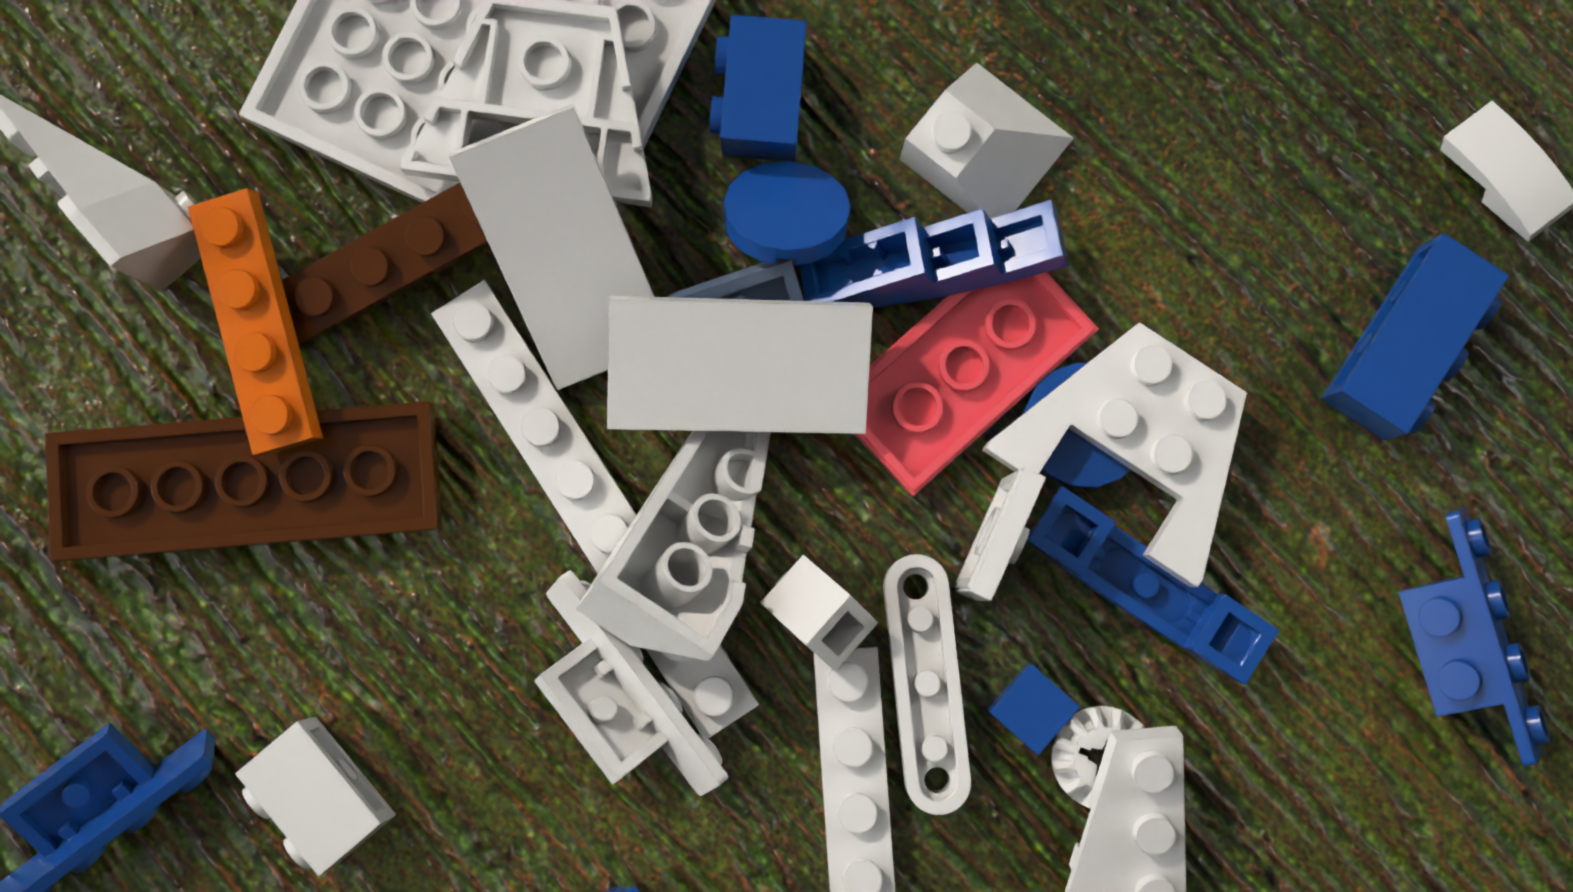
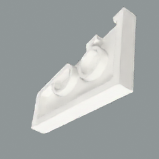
(1135, 817)

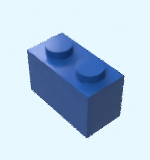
(761, 87)

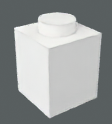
(819, 612)

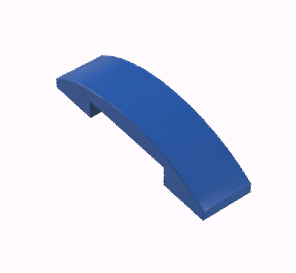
(1113, 566)

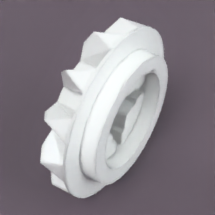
(1087, 730)

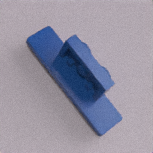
(1465, 643)
(92, 799)

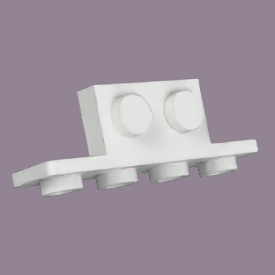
(617, 702)

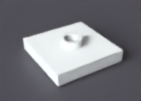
(1000, 535)

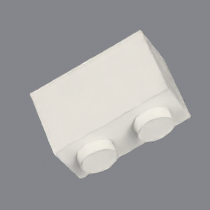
(313, 796)

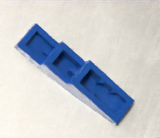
(938, 260)

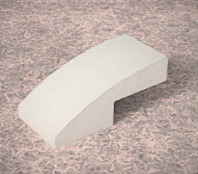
(1514, 170)

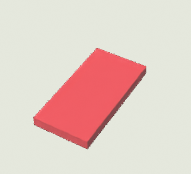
(965, 372)

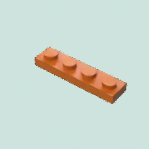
(255, 322)

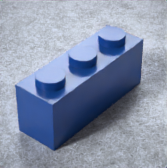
(1416, 338)

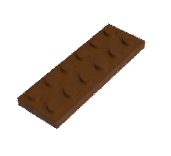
(206, 491)

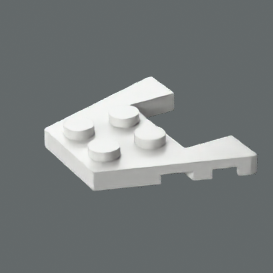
(530, 62)
(1158, 418)

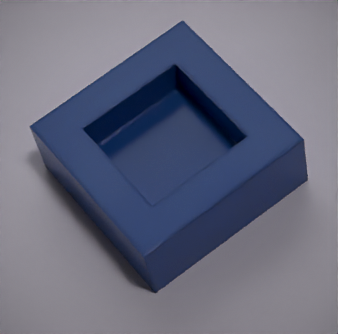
(1033, 708)

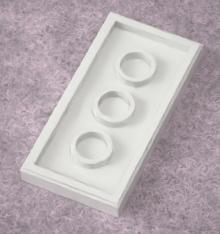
(554, 237)
(738, 365)

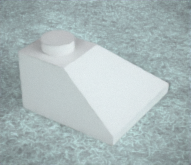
(983, 144)

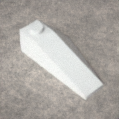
(115, 208)
(684, 555)

